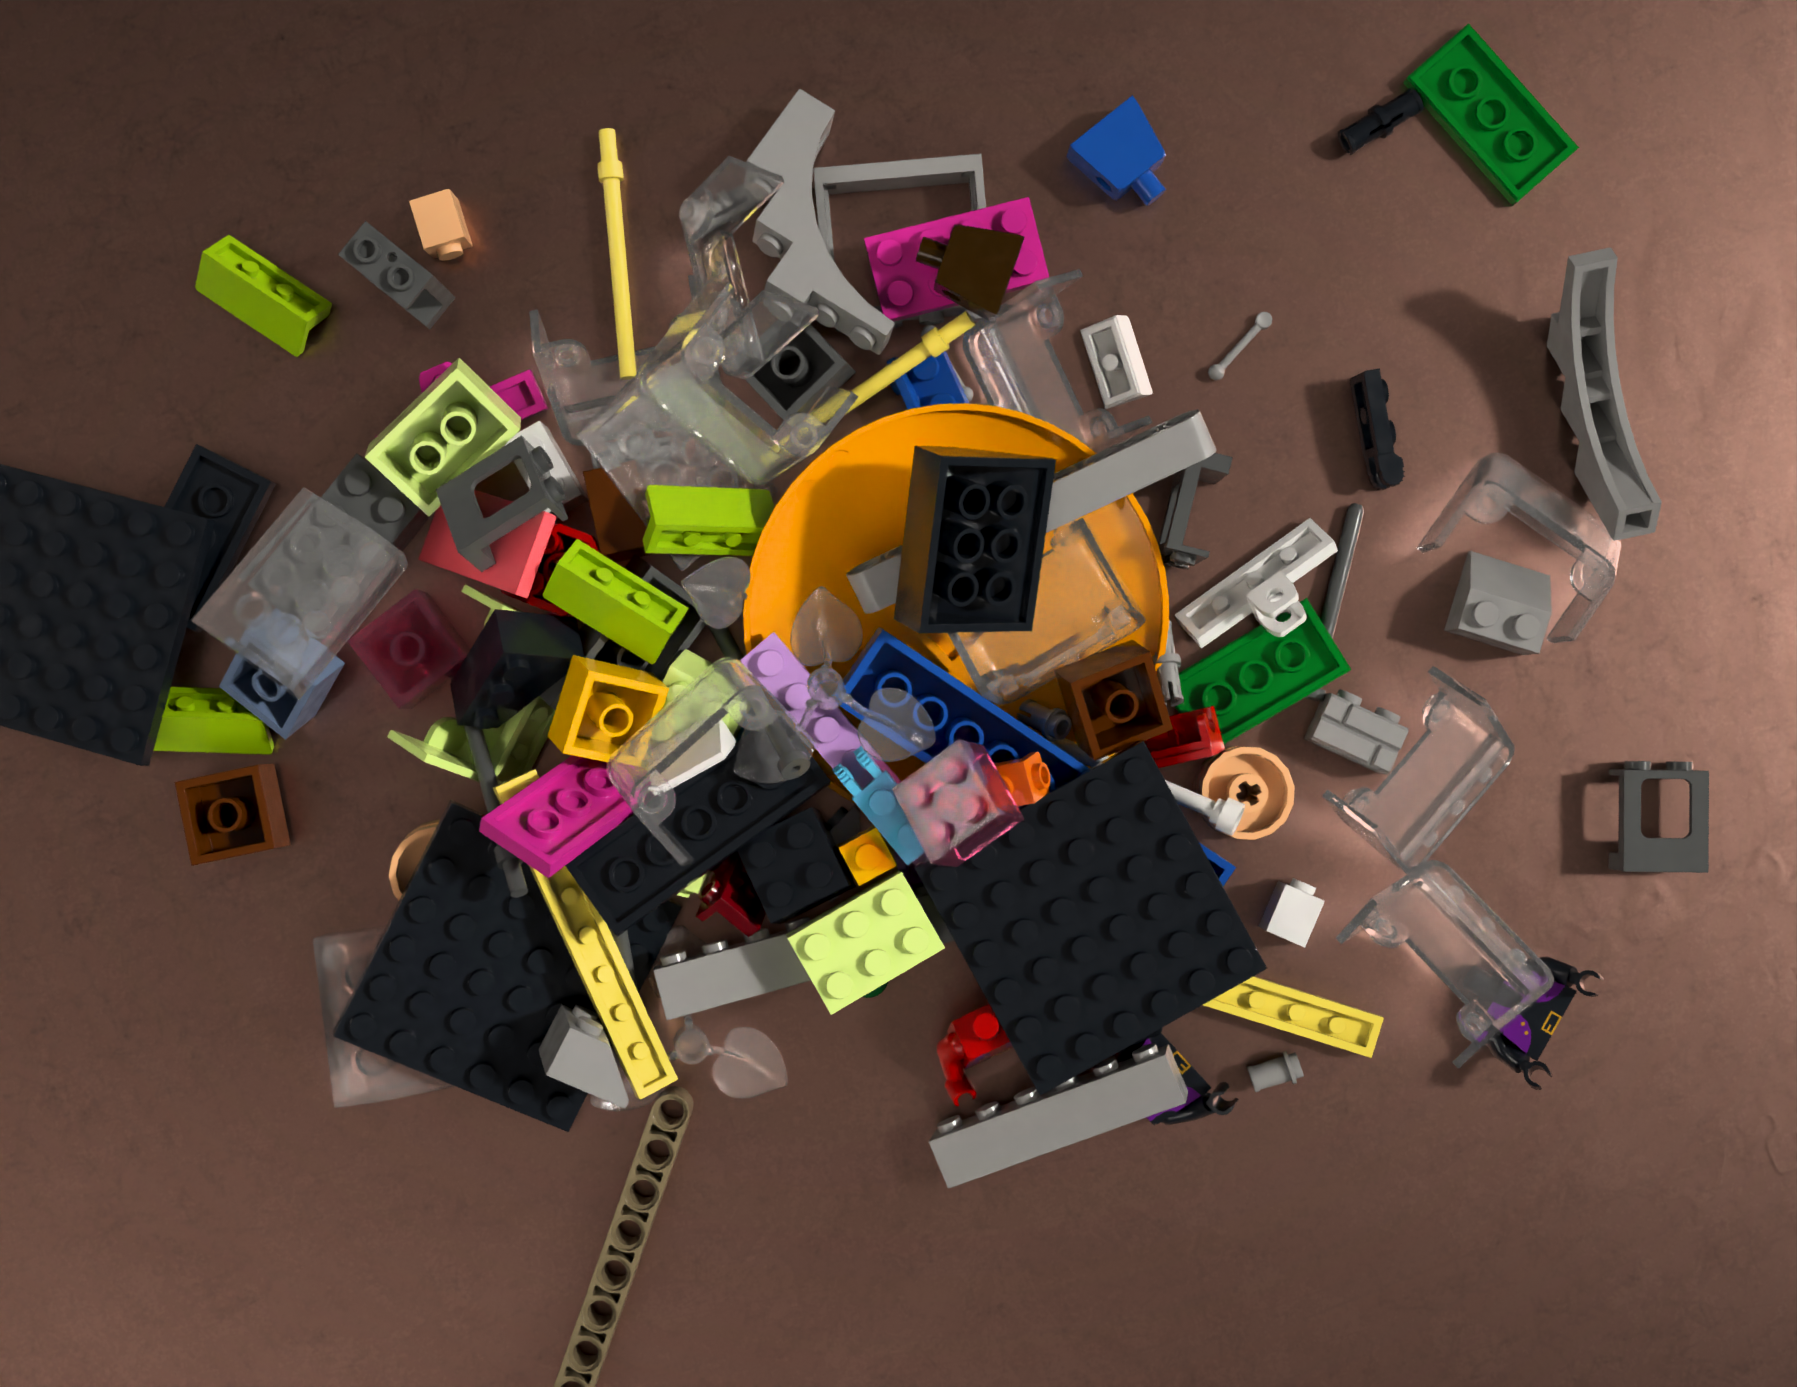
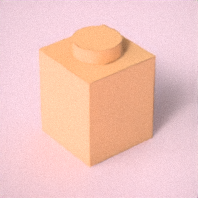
(441, 225)

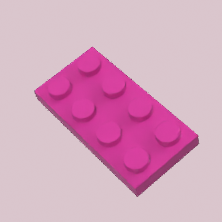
(908, 286)
(558, 815)

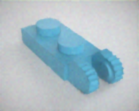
(882, 806)

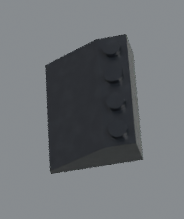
(973, 540)

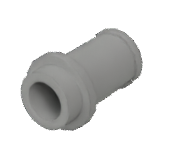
(1053, 723)
(1275, 1071)

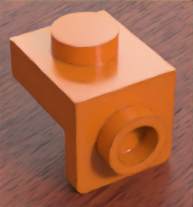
(1025, 778)

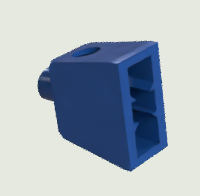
(1121, 154)

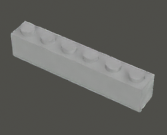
(1063, 1116)

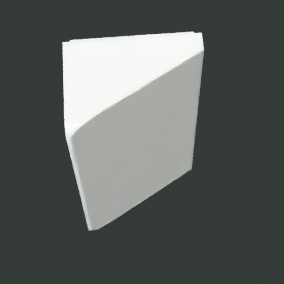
(1116, 361)
(703, 754)

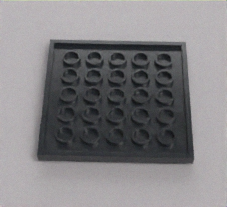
(92, 611)
(1093, 919)
(478, 976)

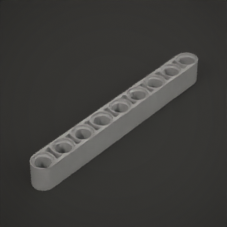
(1075, 491)

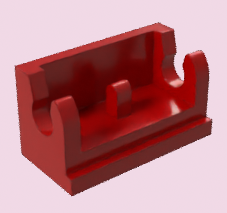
(1192, 738)

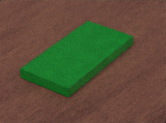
(1491, 114)
(1262, 674)

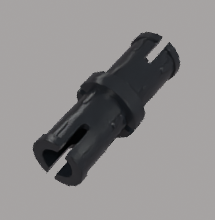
(1380, 121)

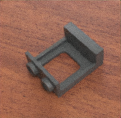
(397, 275)
(1179, 508)
(465, 520)
(1646, 854)

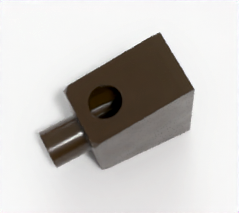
(973, 267)

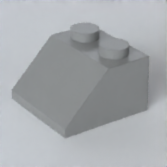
(1501, 605)
(581, 1055)

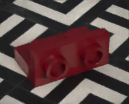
(732, 896)

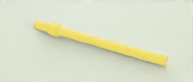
(611, 174)
(933, 344)

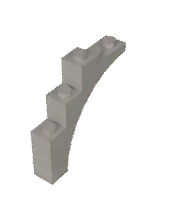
(791, 233)
(1592, 398)

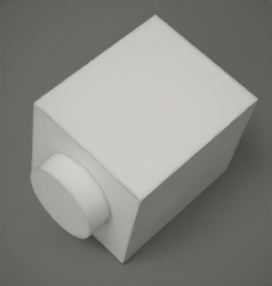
(1292, 912)

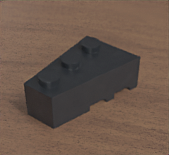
(512, 665)

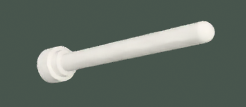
(1221, 812)

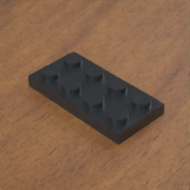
(232, 498)

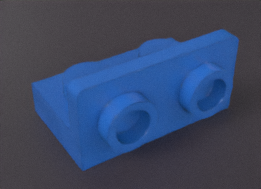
(930, 383)

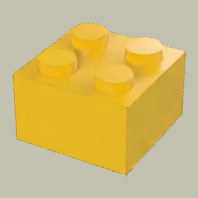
(603, 707)

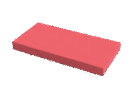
(515, 553)

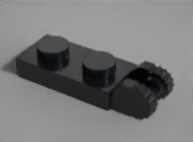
(1376, 430)

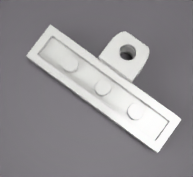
(1260, 587)

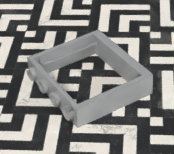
(897, 176)

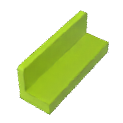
(260, 294)
(705, 519)
(614, 601)
(210, 723)

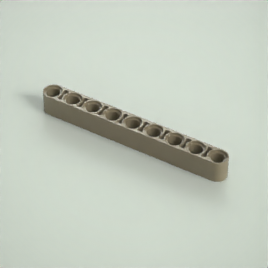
(624, 1248)

